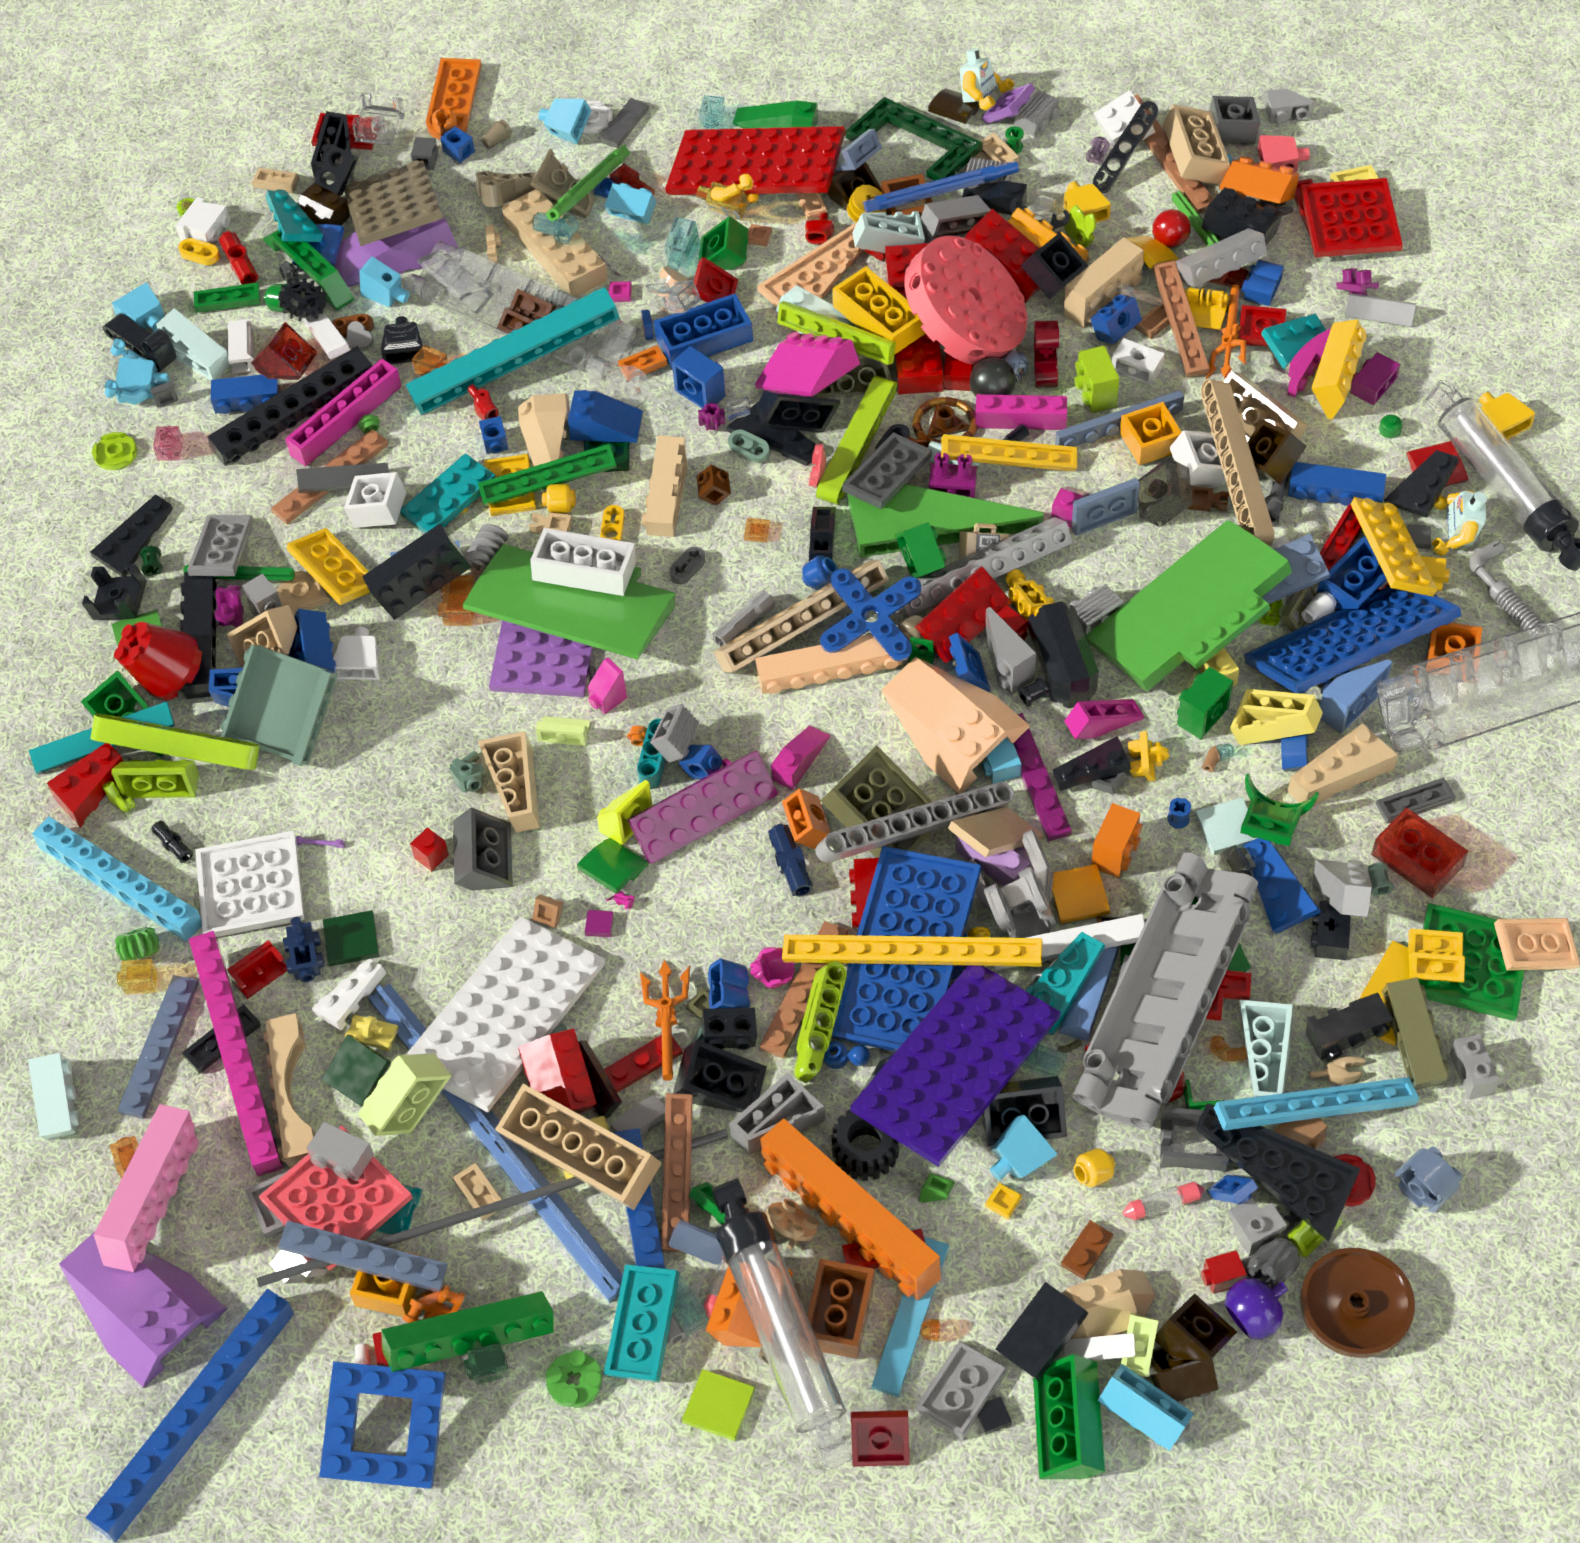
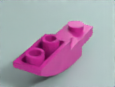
(1306, 363)

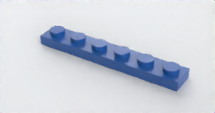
(643, 1220)

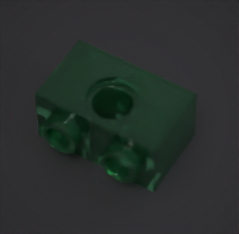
(487, 1364)

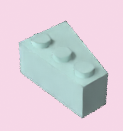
(881, 230)
(54, 1095)

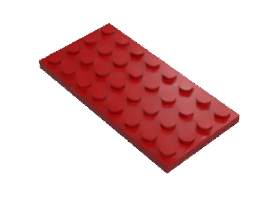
(774, 158)

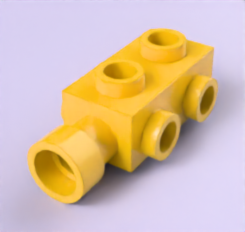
(1026, 594)

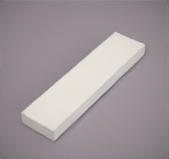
(327, 336)

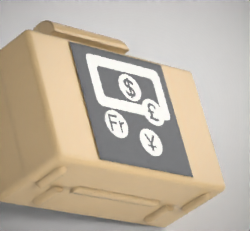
(974, 541)

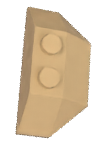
(1110, 1302)

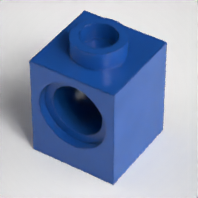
(457, 144)
(493, 435)
(701, 761)

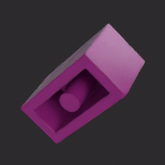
(1374, 378)

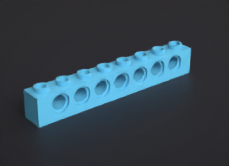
(118, 879)

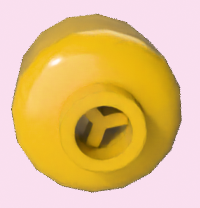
(559, 498)
(1094, 1167)

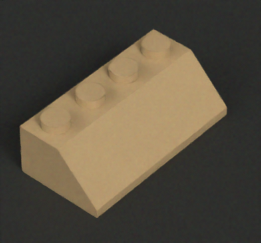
(1257, 404)

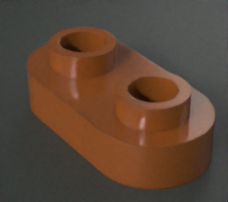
(342, 323)

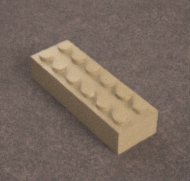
(571, 265)
(578, 1146)

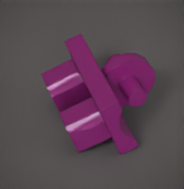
(1357, 281)
(229, 606)

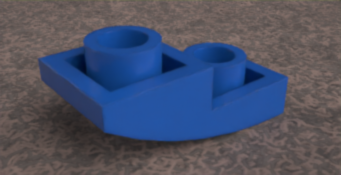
(1294, 752)

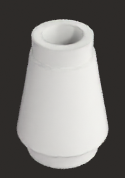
(1319, 607)

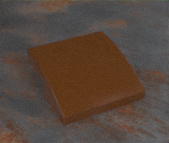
(523, 311)

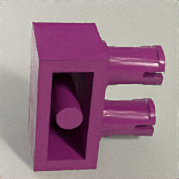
(952, 478)

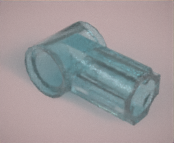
(561, 229)

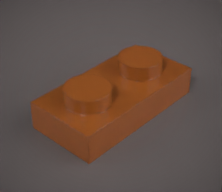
(1087, 1249)

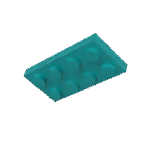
(447, 494)
(641, 1323)

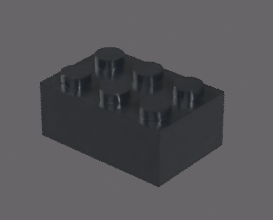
(1235, 212)

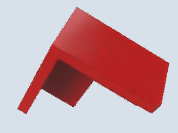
(1233, 986)

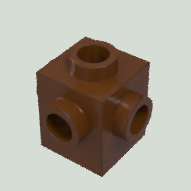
(713, 485)

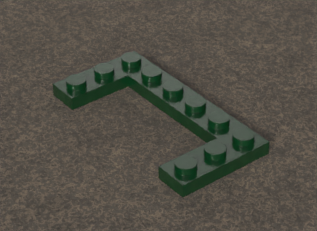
(959, 146)

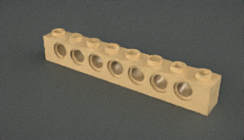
(794, 620)

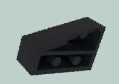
(334, 131)
(1349, 1026)

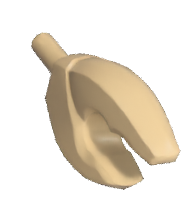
(1337, 1072)

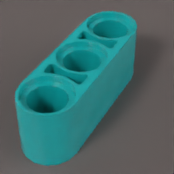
(651, 763)

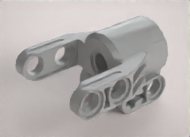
(1023, 904)

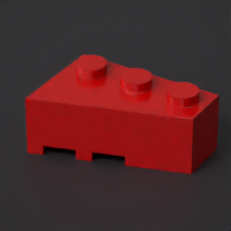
(80, 786)

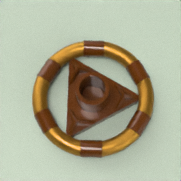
(944, 419)

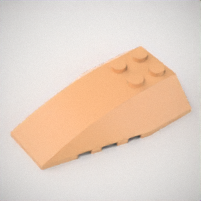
(950, 720)

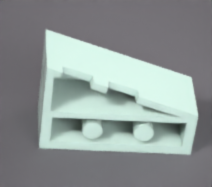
(807, 300)
(194, 346)

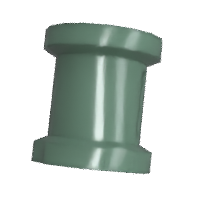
(1379, 879)

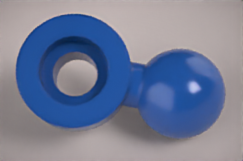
(857, 1055)

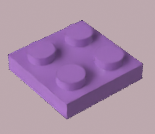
(1009, 104)

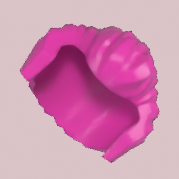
(771, 969)

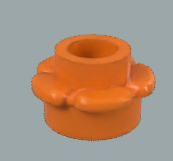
(637, 735)

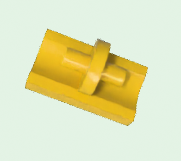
(1150, 756)

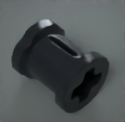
(1033, 692)

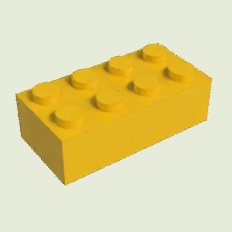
(877, 308)

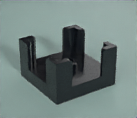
(116, 596)

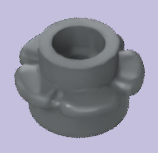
(287, 270)

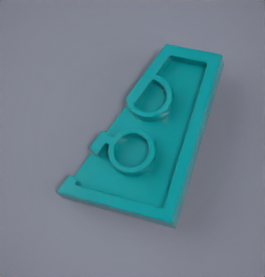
(1289, 337)

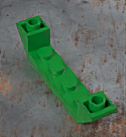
(315, 266)

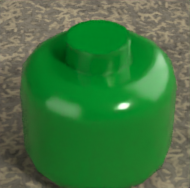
(1390, 426)

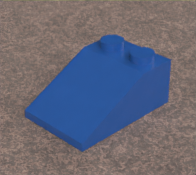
(602, 418)

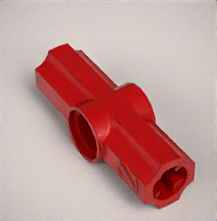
(238, 258)

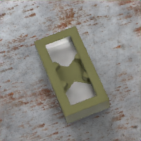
(1297, 604)

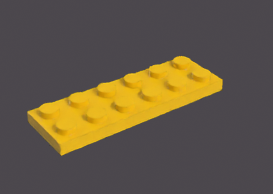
(1393, 546)

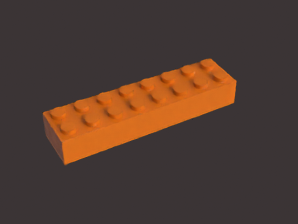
(850, 1210)

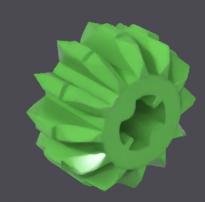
(137, 944)

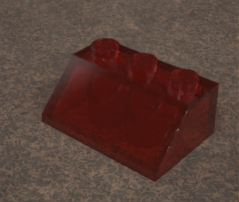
(284, 355)

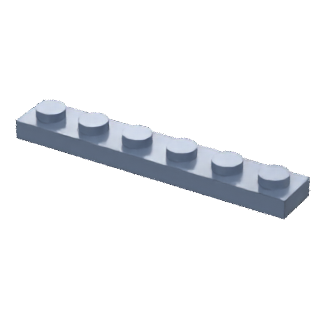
(1110, 424)
(158, 1047)
(363, 1256)

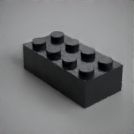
(416, 571)

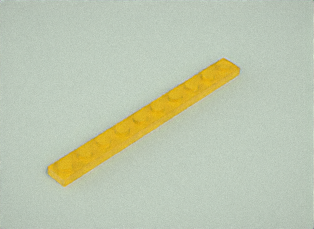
(913, 950)

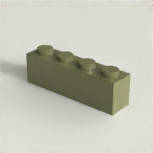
(1415, 1033)

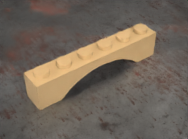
(286, 1045)

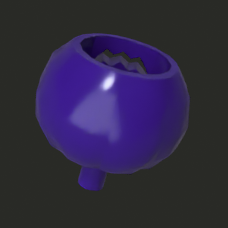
(1255, 1307)

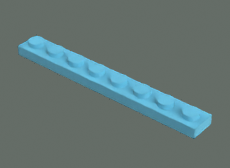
(1316, 1103)

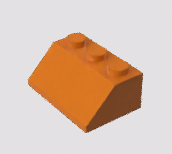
(1261, 180)
(730, 1318)

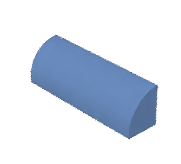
(1085, 1008)

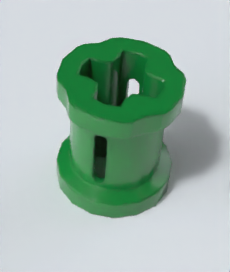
(1015, 138)

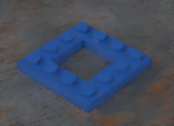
(419, 1464)

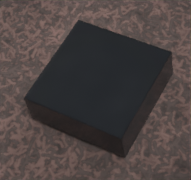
(994, 1416)

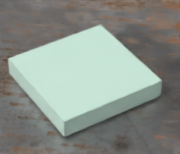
(1223, 824)

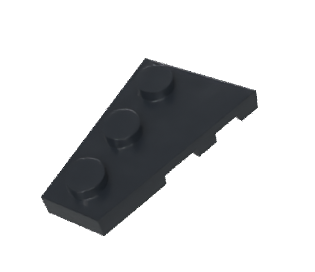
(1424, 485)

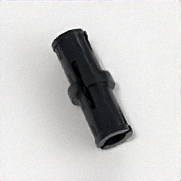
(172, 841)

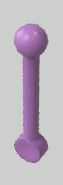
(337, 843)

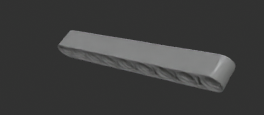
(906, 825)

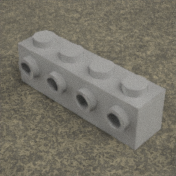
(1221, 257)

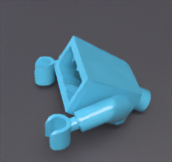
(134, 376)

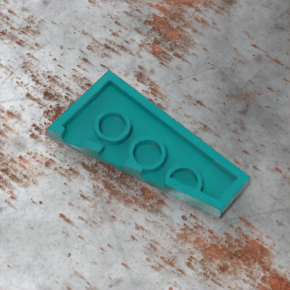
(291, 218)

